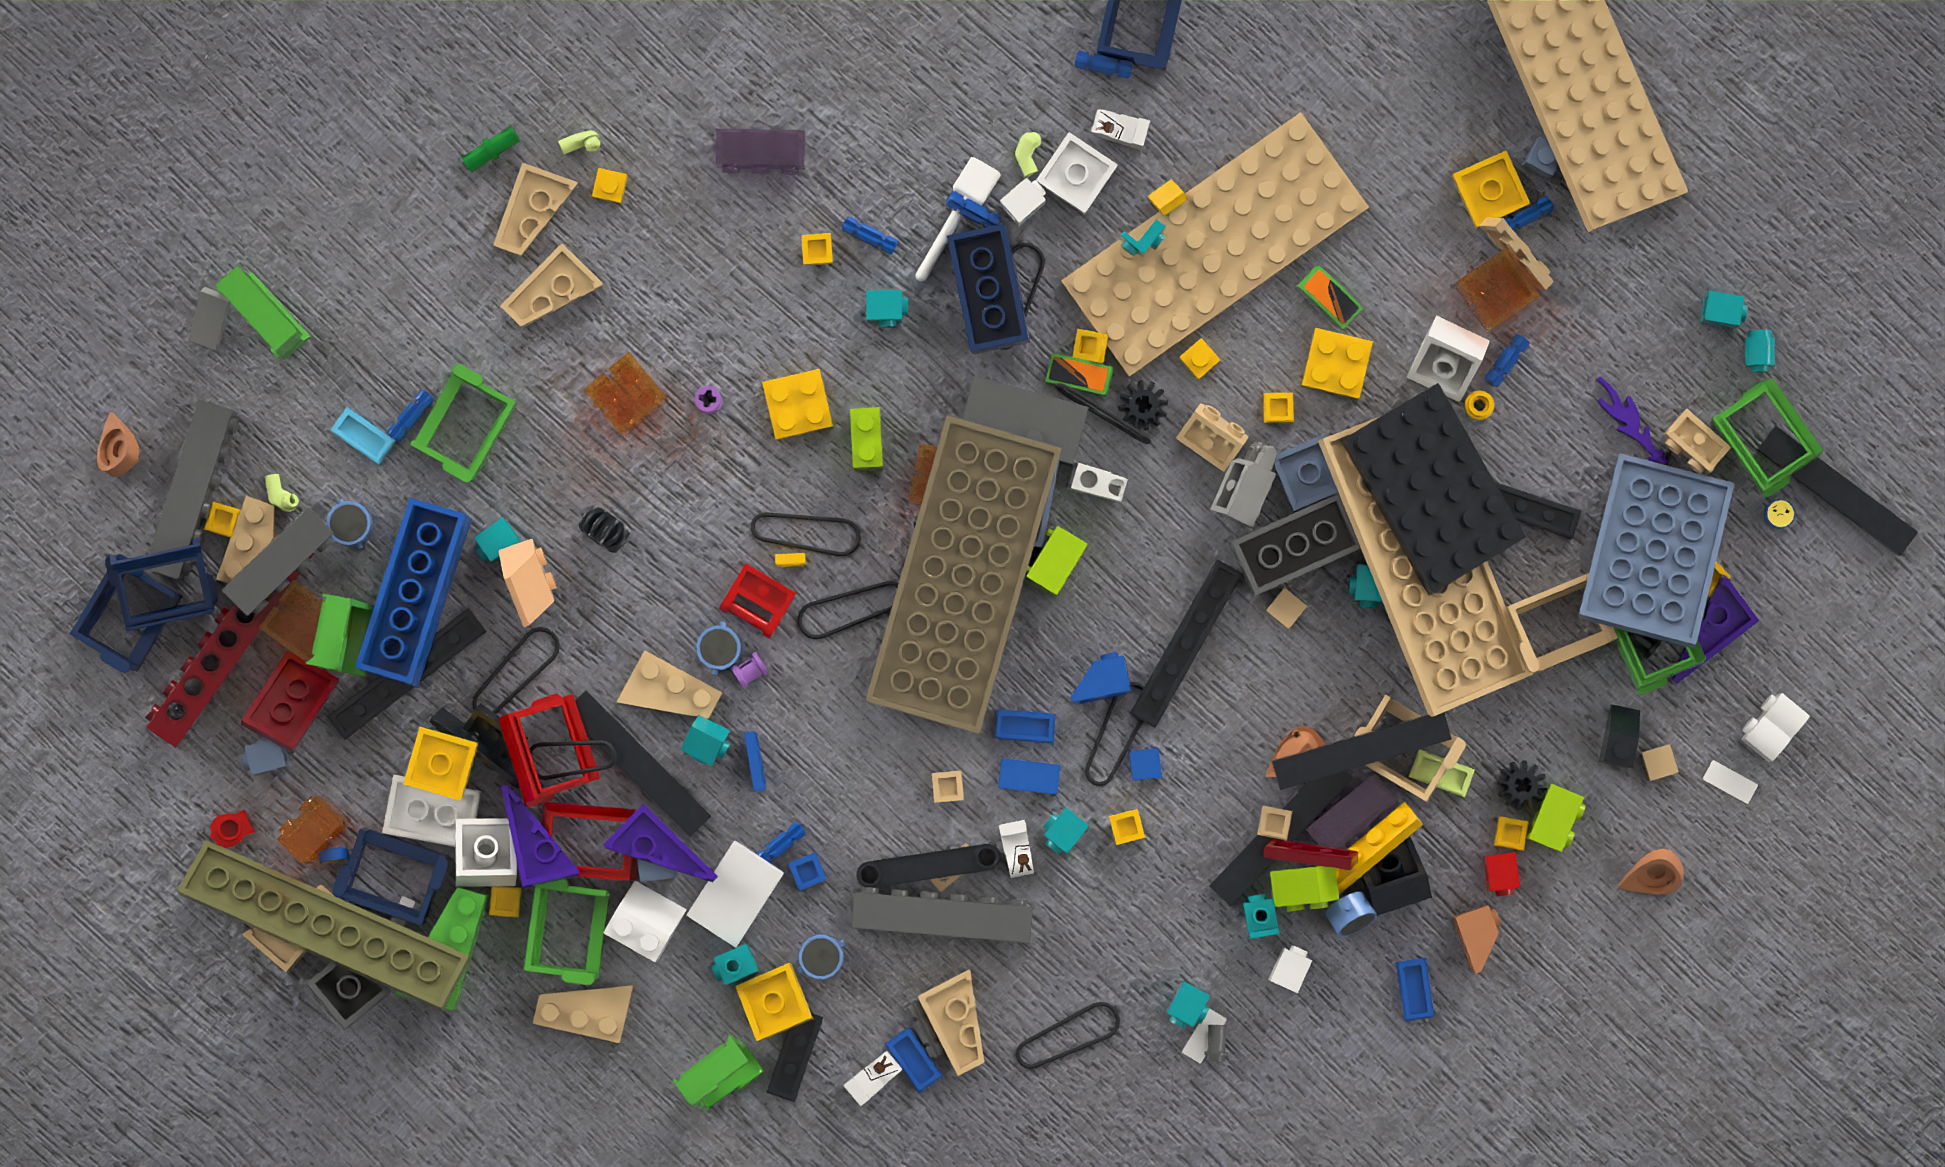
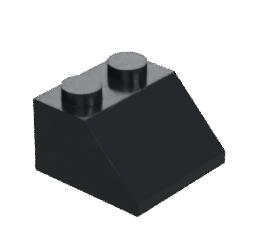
(1397, 879)

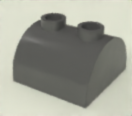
(346, 993)

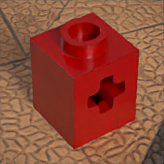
(1501, 873)

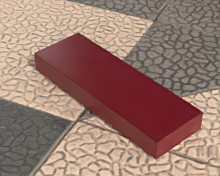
(1311, 854)

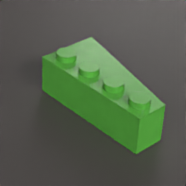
(459, 929)

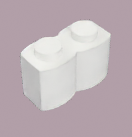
(1774, 727)

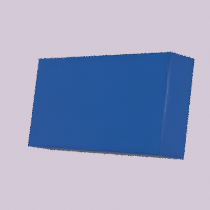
(1024, 726)
(755, 761)
(1029, 776)
(1414, 989)
(913, 1059)

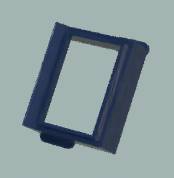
(1164, 45)
(158, 559)
(96, 607)
(347, 874)

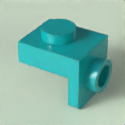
(1152, 238)

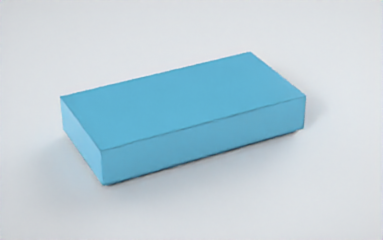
(362, 435)

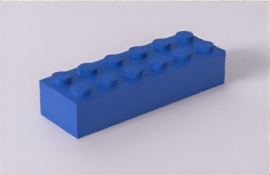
(413, 592)

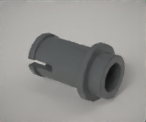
(1216, 1043)

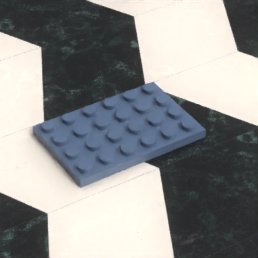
(1656, 550)

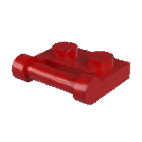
(763, 592)

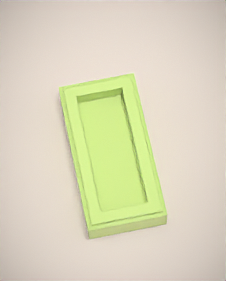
(1453, 781)

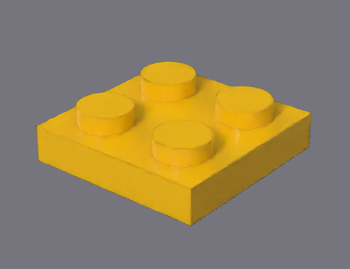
(1491, 188)
(1337, 363)
(797, 404)
(440, 763)
(774, 1002)

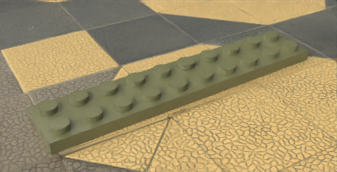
(324, 925)

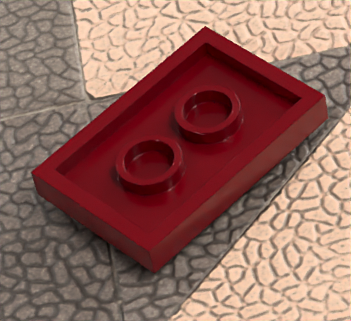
(289, 701)

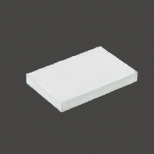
(427, 815)
(737, 894)

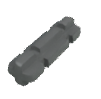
(924, 1030)

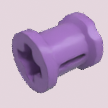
(703, 392)
(750, 670)

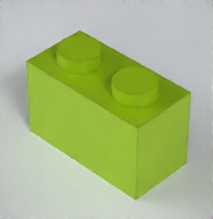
(866, 438)
(1555, 818)
(1304, 886)

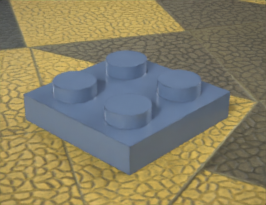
(1304, 474)

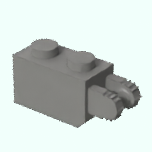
(1246, 485)

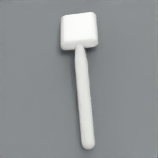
(973, 183)

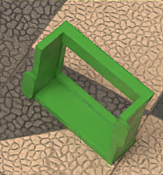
(263, 312)
(459, 375)
(1781, 479)
(340, 634)
(1658, 679)
(596, 941)
(719, 1074)

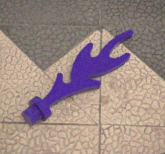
(1631, 419)

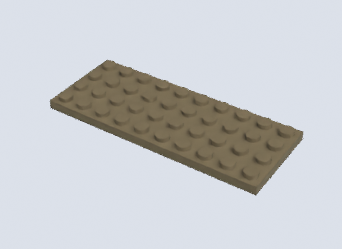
(963, 574)

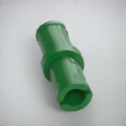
(491, 149)

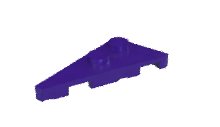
(1723, 621)
(652, 841)
(537, 854)

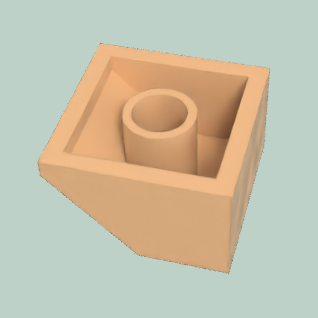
(527, 579)

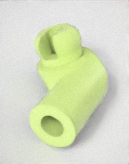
(588, 139)
(1024, 152)
(279, 497)

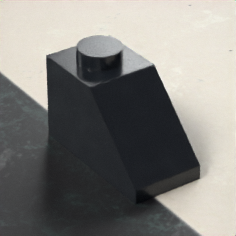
(1620, 737)

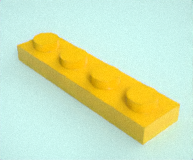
(1379, 843)

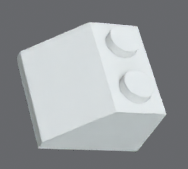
(1448, 358)
(484, 853)
(645, 921)

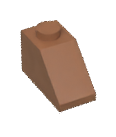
(1477, 934)

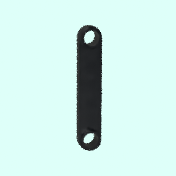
(928, 865)

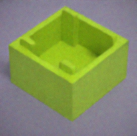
(1056, 561)

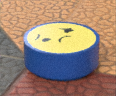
(1779, 514)
(334, 855)

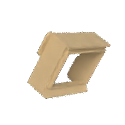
(1565, 653)
(1398, 710)

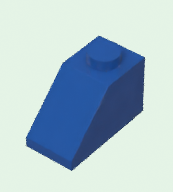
(1104, 680)

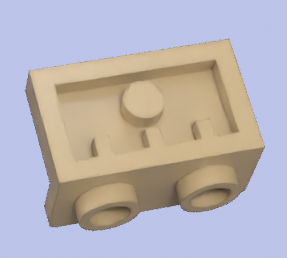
(1212, 436)

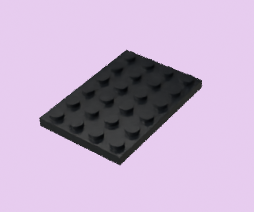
(1433, 489)

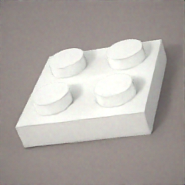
(1076, 173)

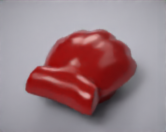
(230, 829)

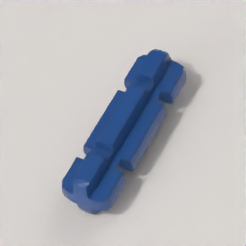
(1103, 64)
(972, 210)
(1530, 213)
(869, 235)
(1506, 360)
(410, 415)
(782, 842)

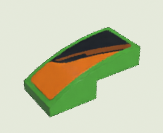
(1330, 296)
(1079, 374)

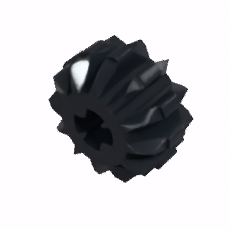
(1153, 402)
(604, 529)
(1520, 774)

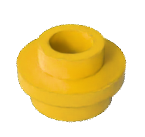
(1488, 402)

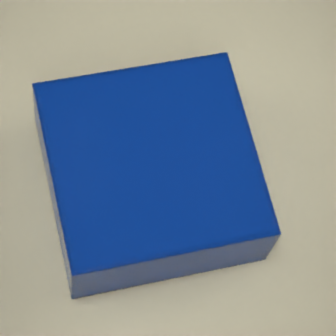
(1145, 764)
(807, 871)

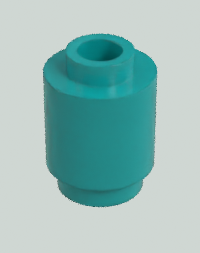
(1760, 351)

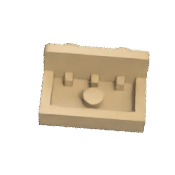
(1695, 442)

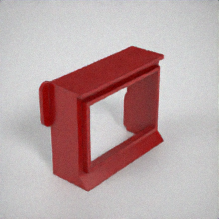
(521, 756)
(552, 809)

